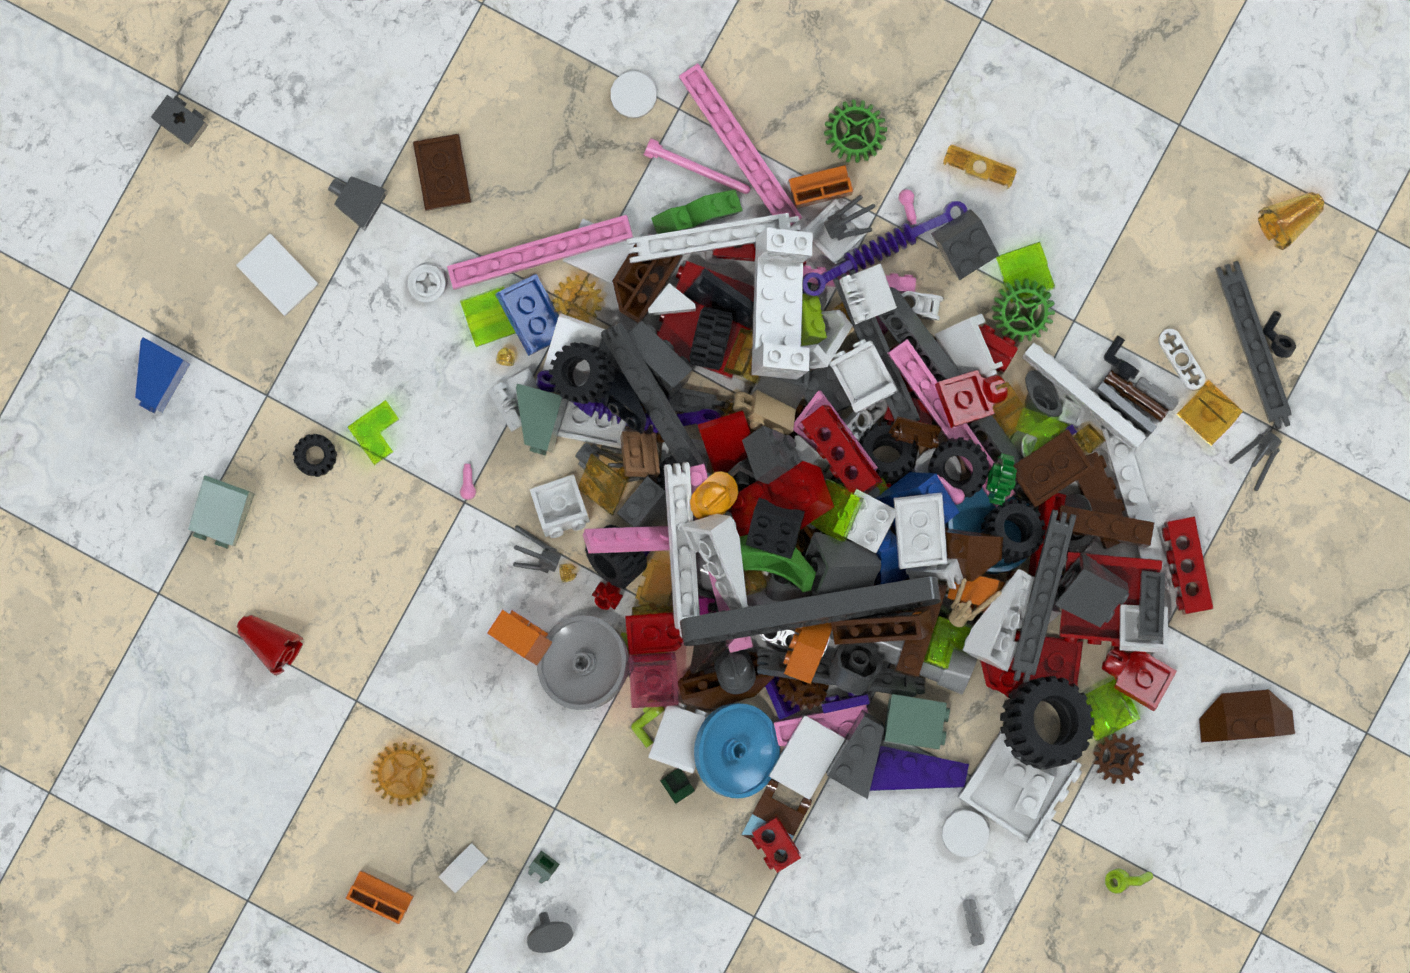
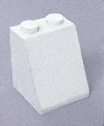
(677, 737)

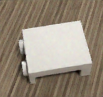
(836, 328)
(967, 347)
(863, 375)

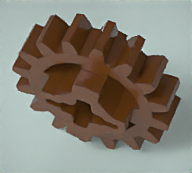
(802, 693)
(1124, 767)

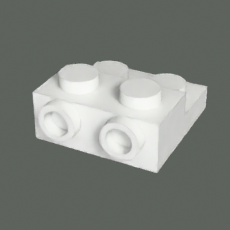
(560, 506)

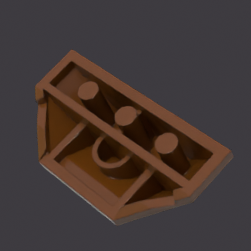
(641, 283)
(973, 550)
(705, 691)
(1246, 717)

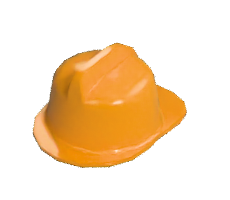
(714, 495)

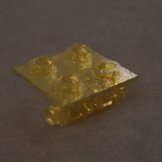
(603, 484)

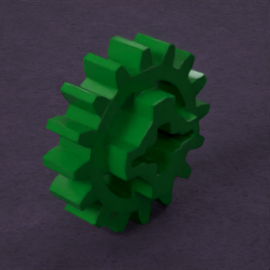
(1001, 479)

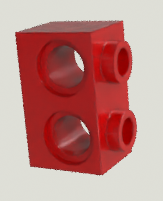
(781, 841)

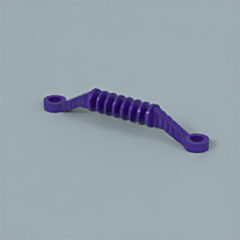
(908, 234)
(589, 409)

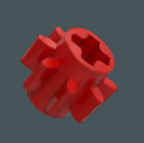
(607, 596)

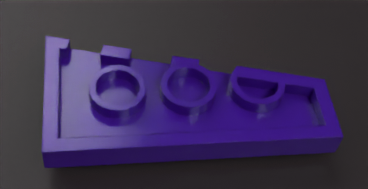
(911, 770)

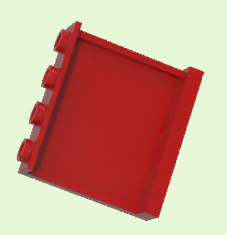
(681, 327)
(1127, 569)

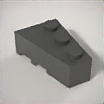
(665, 365)
(858, 755)

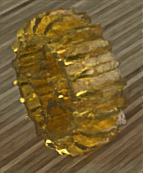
(386, 784)

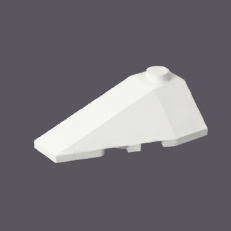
(720, 548)
(995, 631)

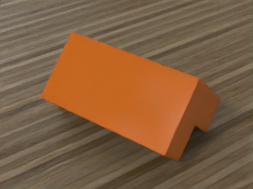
(820, 187)
(379, 897)

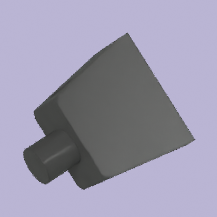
(358, 199)

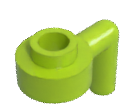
(637, 726)
(1125, 880)

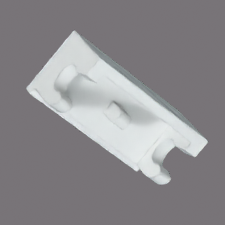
(944, 572)

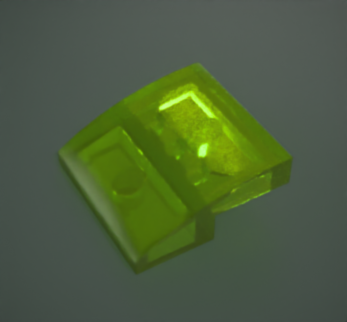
(1025, 263)
(486, 317)
(839, 519)
(1110, 710)

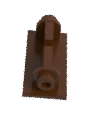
(910, 430)

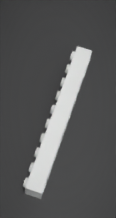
(1084, 397)

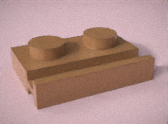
(639, 454)

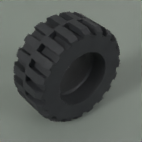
(1073, 716)

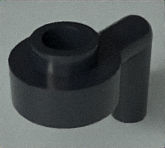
(1281, 344)
(1125, 369)

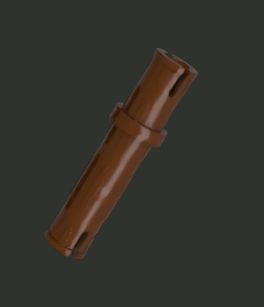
(1136, 396)

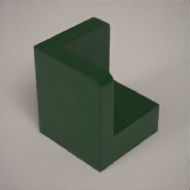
(677, 785)

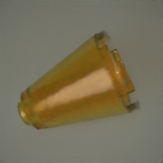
(1290, 218)

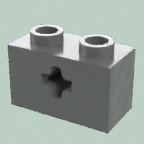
(166, 117)

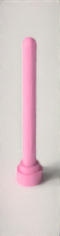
(655, 150)

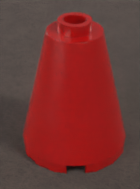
(270, 642)

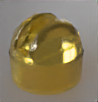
(505, 357)
(566, 573)

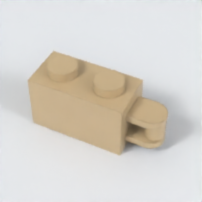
(765, 411)

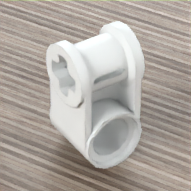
(922, 304)

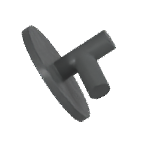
(549, 935)

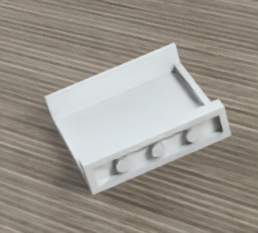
(998, 797)

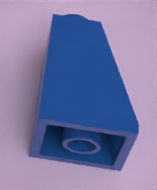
(157, 375)
(919, 484)
(888, 555)

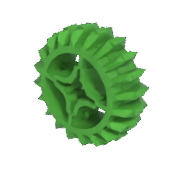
(871, 118)
(1031, 304)

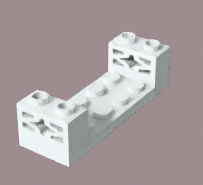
(779, 303)

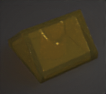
(1210, 412)

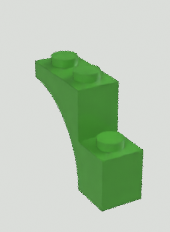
(698, 212)
(794, 569)

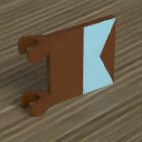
(770, 807)

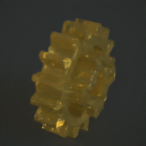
(571, 286)

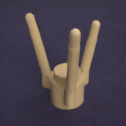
(962, 611)

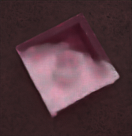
(653, 680)

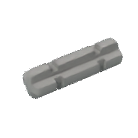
(1157, 394)
(973, 922)

